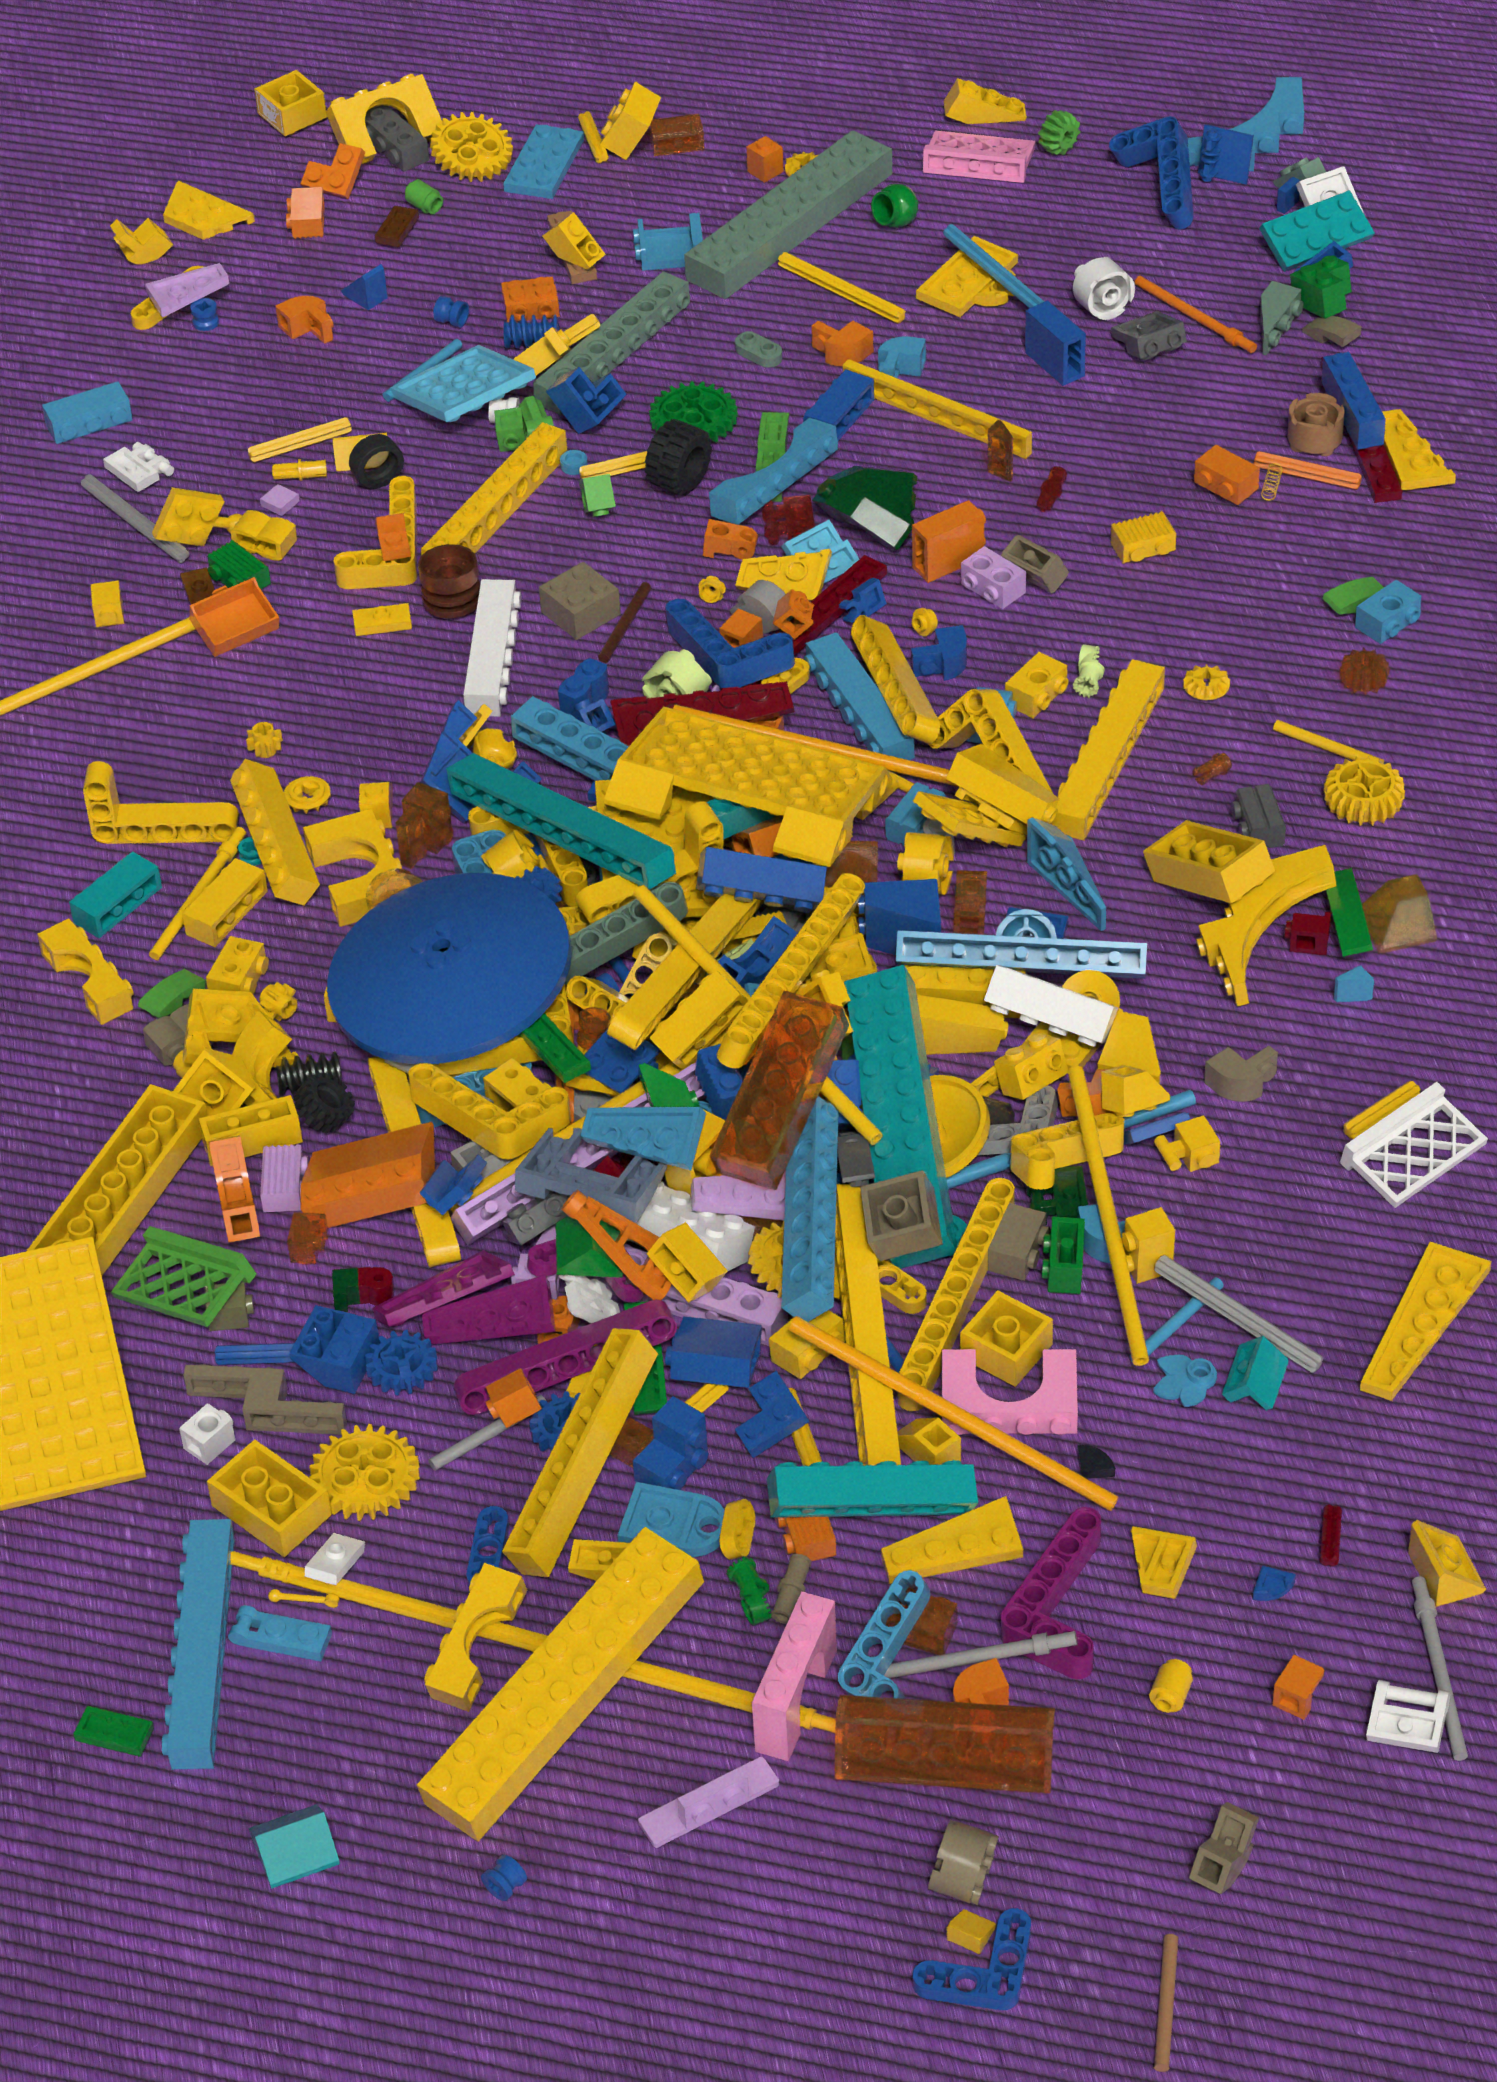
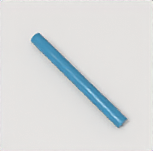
(436, 359)
(1177, 1320)

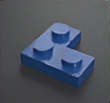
(778, 1417)

